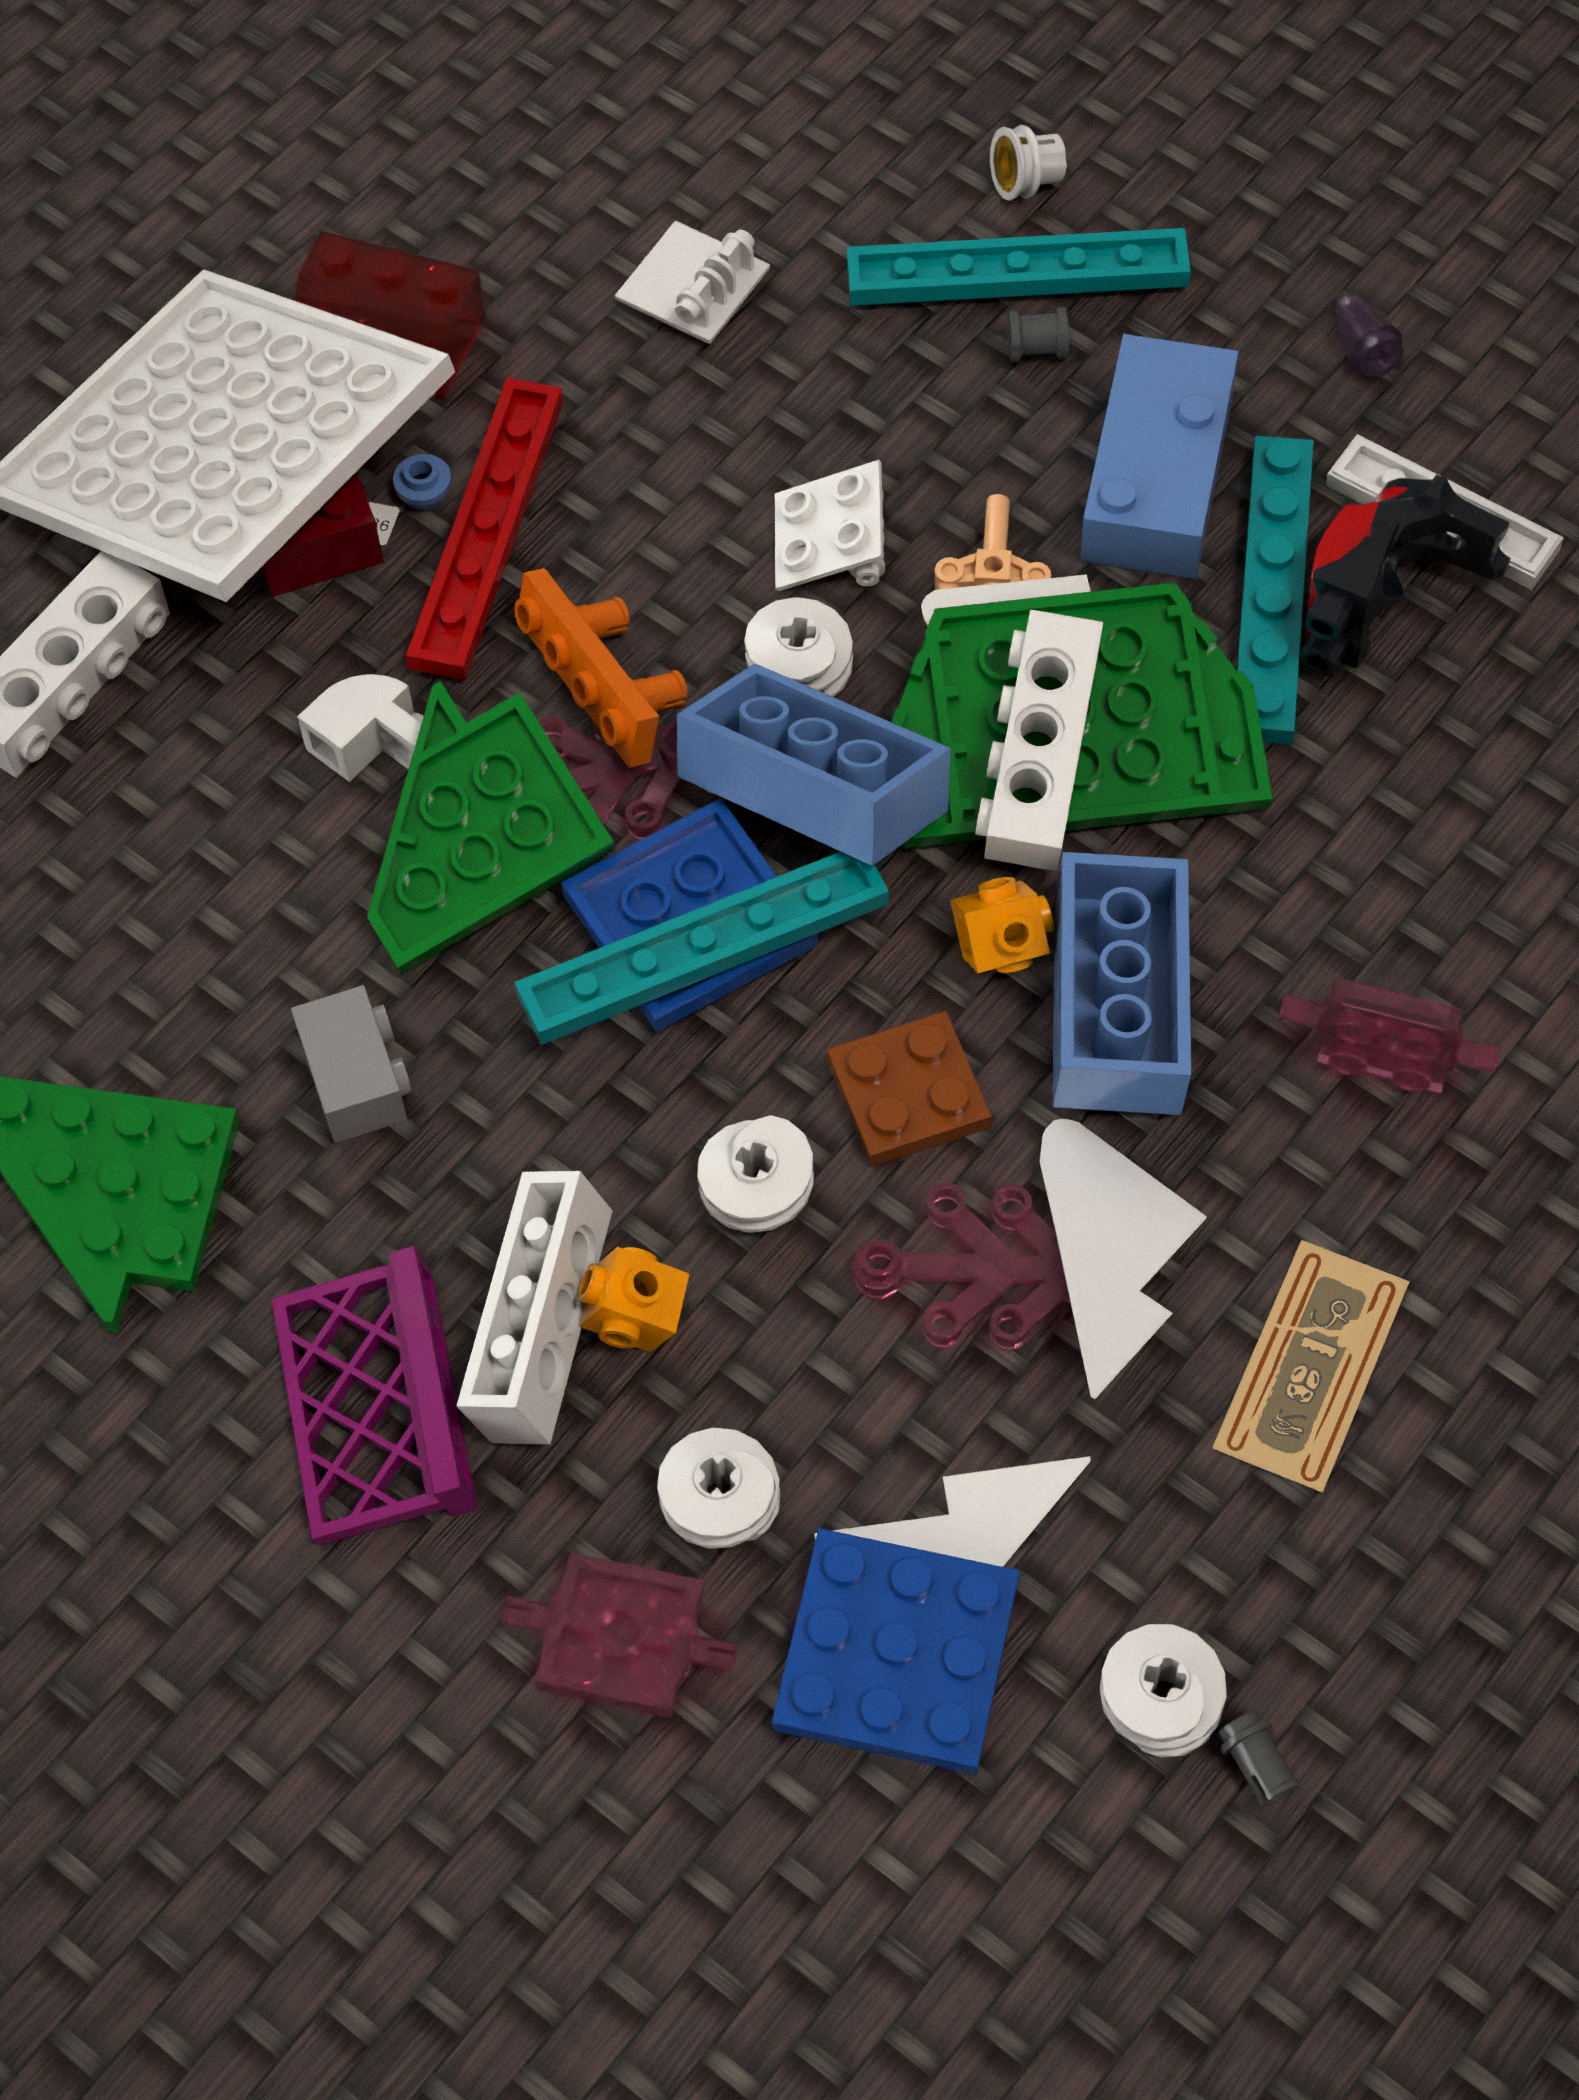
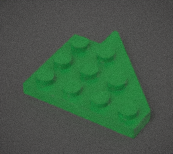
(478, 828)
(116, 1183)

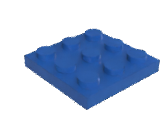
(666, 877)
(896, 1651)

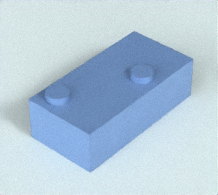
(1159, 456)
(813, 763)
(1121, 984)

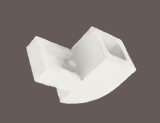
(359, 721)

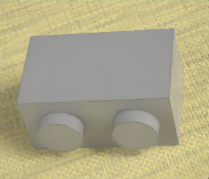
(350, 1063)

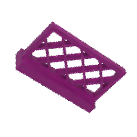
(429, 1388)

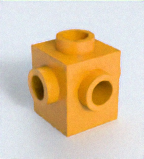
(1002, 925)
(632, 1299)

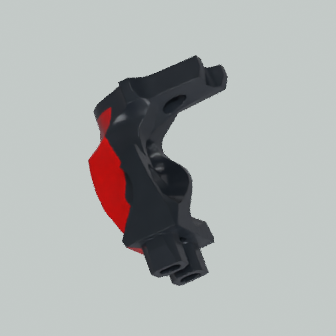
(1368, 543)

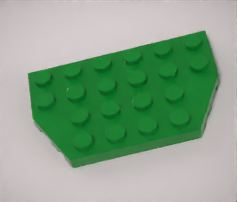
(1163, 727)

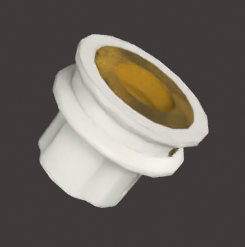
(1025, 161)

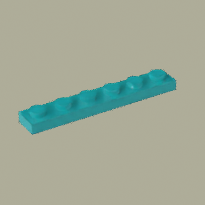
(1018, 266)
(1275, 580)
(699, 944)

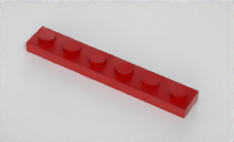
(485, 529)

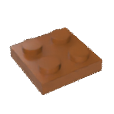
(908, 1089)

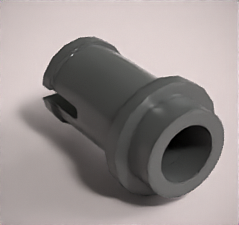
(1258, 1758)

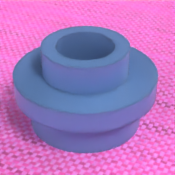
(422, 493)

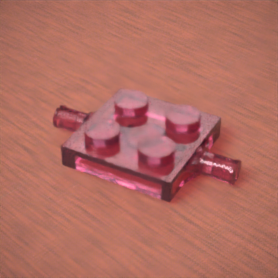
(1389, 1035)
(620, 1635)

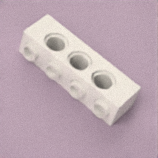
(91, 628)
(1035, 831)
(534, 1309)

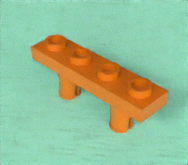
(572, 647)

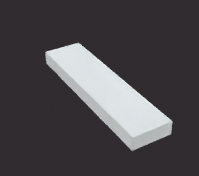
(1368, 467)

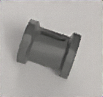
(1038, 334)

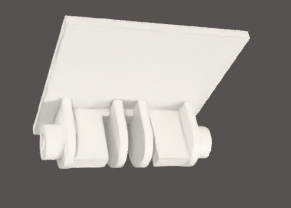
(694, 280)
(831, 528)

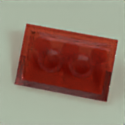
(396, 294)

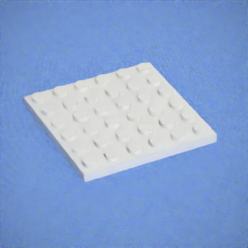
(217, 432)

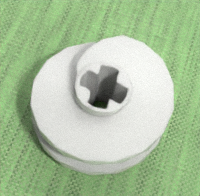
(802, 643)
(783, 1179)
(722, 1459)
(1192, 1706)

